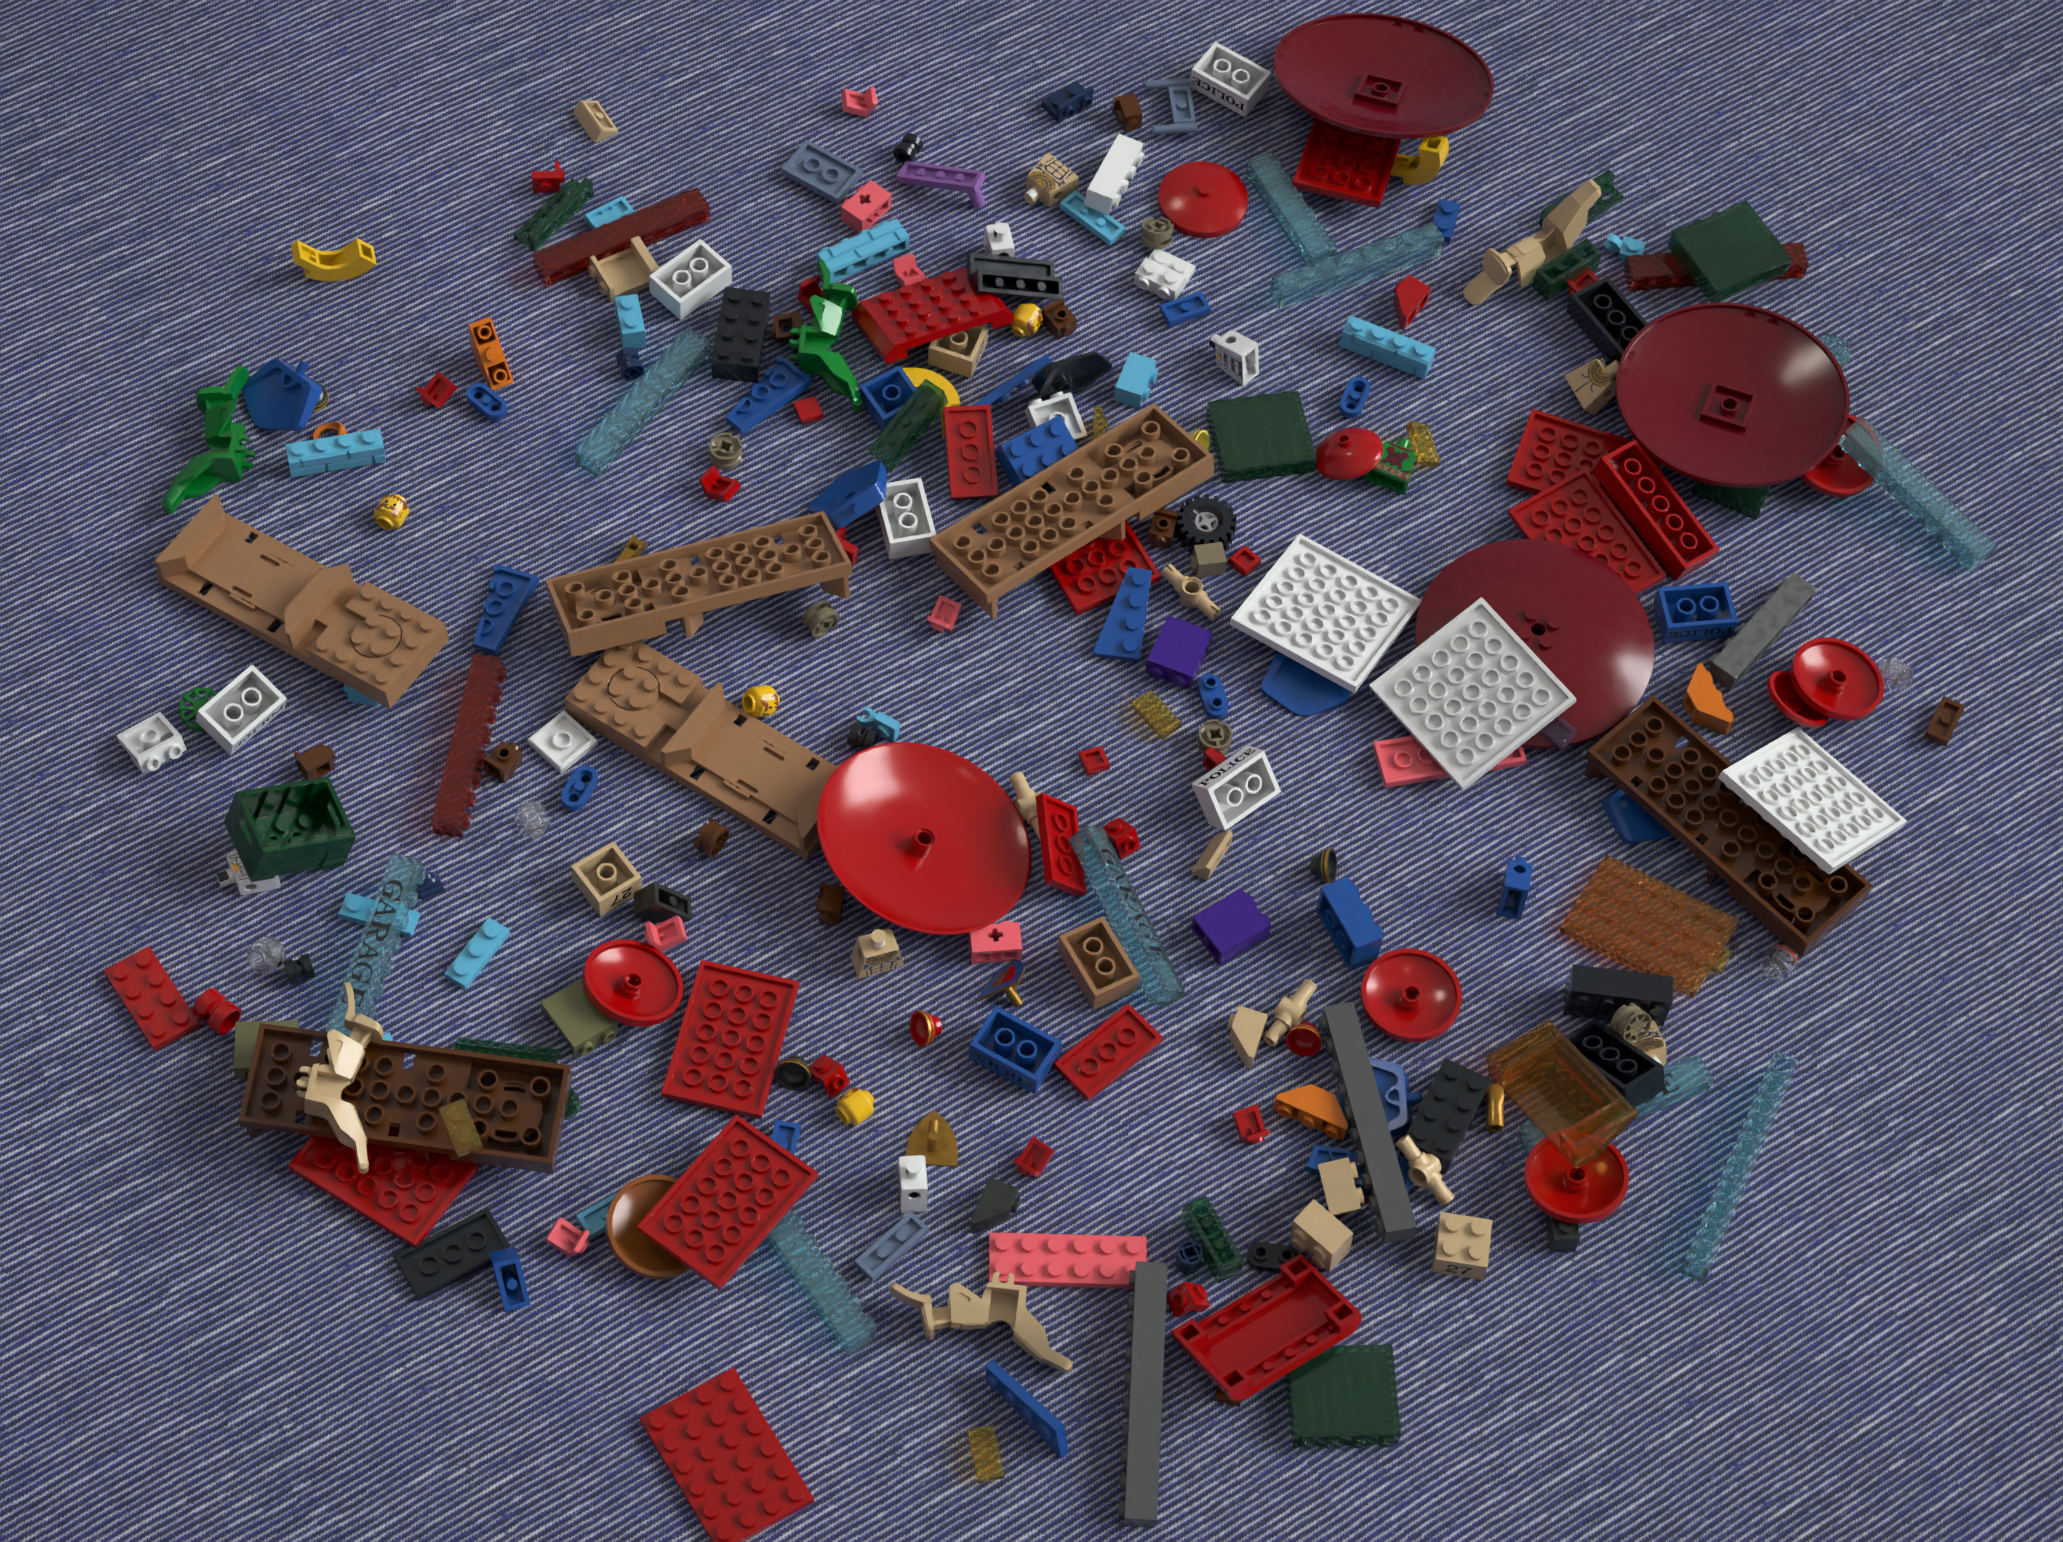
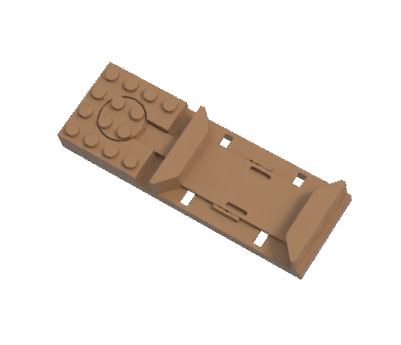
(1095, 487)
(638, 595)
(327, 618)
(678, 724)

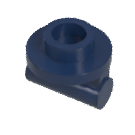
(430, 886)

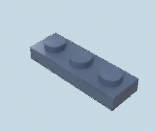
(891, 1246)

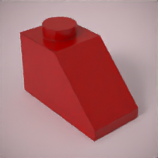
(1409, 299)

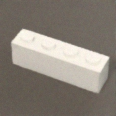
(1114, 174)

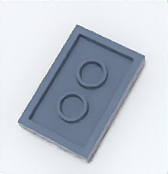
(822, 171)

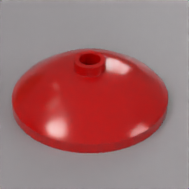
(1348, 453)
(1790, 703)

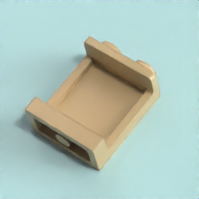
(624, 271)

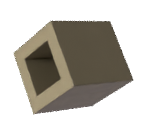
(1208, 560)

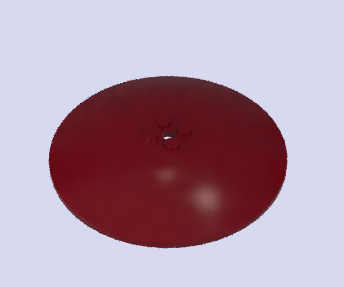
(1383, 75)
(1770, 368)
(1590, 620)

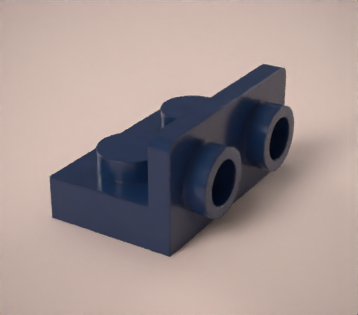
(1068, 101)

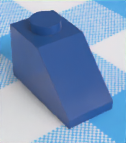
(509, 1278)

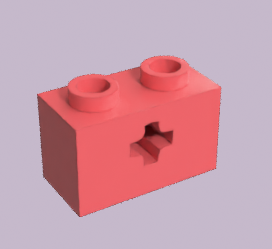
(865, 206)
(1006, 948)

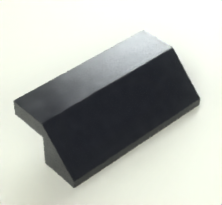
(1014, 276)

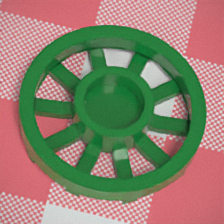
(196, 706)

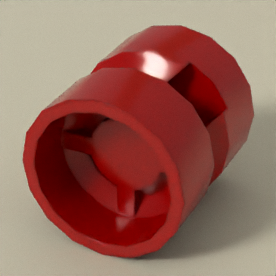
(217, 1012)

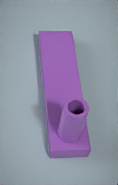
(944, 178)

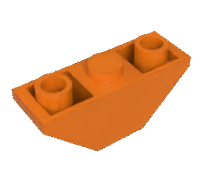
(489, 353)
(1706, 703)
(1314, 1109)

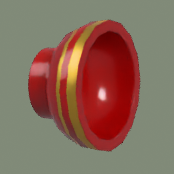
(924, 1027)
(1304, 1039)

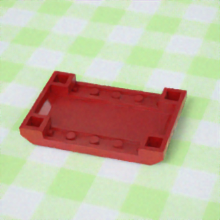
(926, 313)
(1269, 1330)

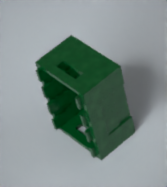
(286, 811)

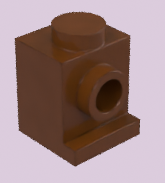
(1127, 112)
(1059, 319)
(791, 320)
(1163, 528)
(315, 761)
(503, 761)
(830, 903)

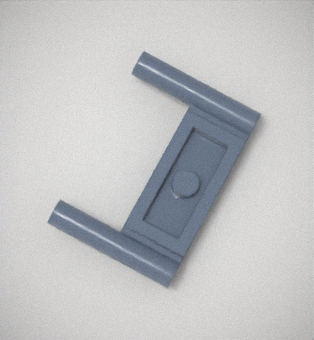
(1180, 106)

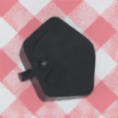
(1071, 374)

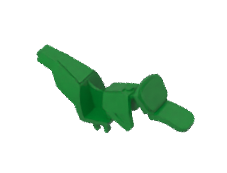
(824, 331)
(222, 437)

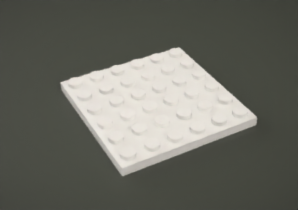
(1326, 613)
(1472, 693)
(1812, 800)

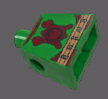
(1394, 467)

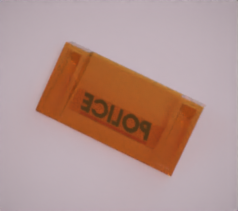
(1561, 1092)

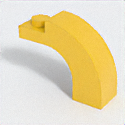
(1425, 167)
(334, 265)
(918, 375)

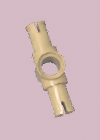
(1184, 585)
(1025, 800)
(1290, 1012)
(1424, 1170)

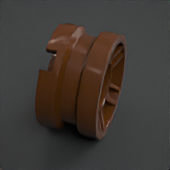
(711, 838)

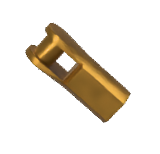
(628, 553)
(1495, 1108)

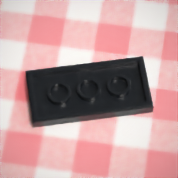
(451, 1254)

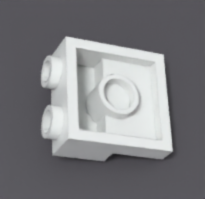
(1164, 274)
(1058, 404)
(152, 742)

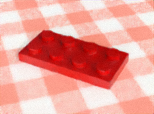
(970, 452)
(1056, 826)
(151, 998)
(1107, 1052)

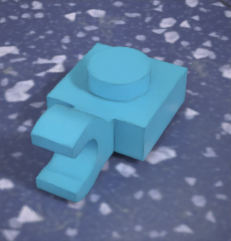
(1625, 248)
(886, 725)

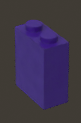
(1178, 652)
(1231, 926)

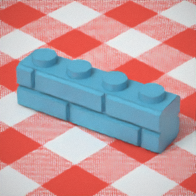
(864, 250)
(1387, 347)
(335, 453)

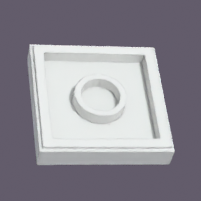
(562, 742)

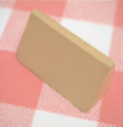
(594, 120)
(1212, 855)

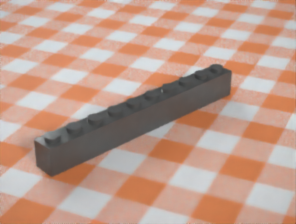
(1368, 1123)
(1145, 1395)

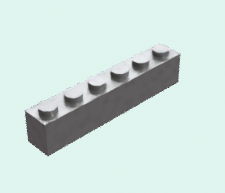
(1761, 631)

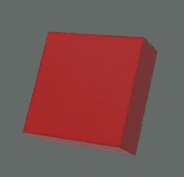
(808, 410)
(1244, 561)
(1094, 760)

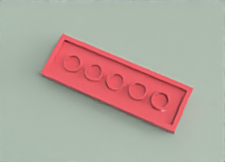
(1407, 762)
(1065, 1259)

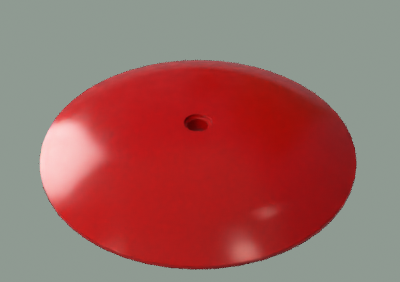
(923, 838)

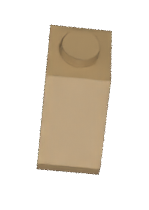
(1246, 1032)

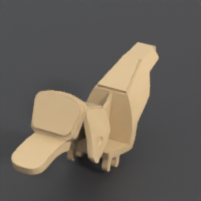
(1556, 237)
(328, 1081)
(999, 1303)

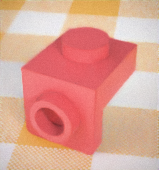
(859, 103)
(907, 271)
(944, 614)
(665, 934)
(567, 1238)

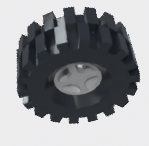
(1208, 514)

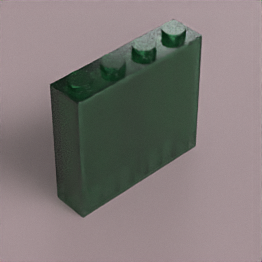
(1729, 252)
(1261, 437)
(1345, 1399)

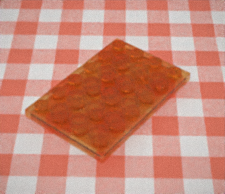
(1649, 925)

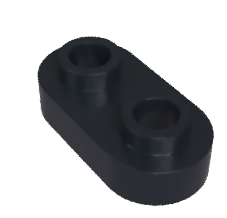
(1272, 1258)

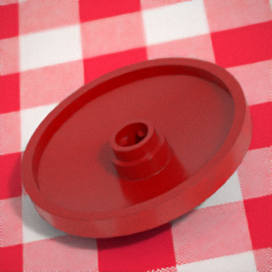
(1203, 199)
(1839, 473)
(1836, 679)
(632, 983)
(1411, 995)
(1572, 1193)

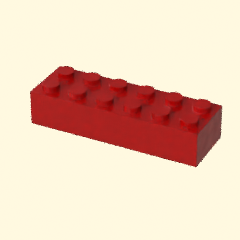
(1655, 510)

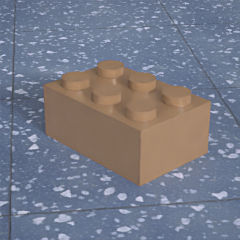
(1098, 963)

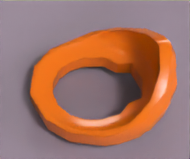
(333, 426)

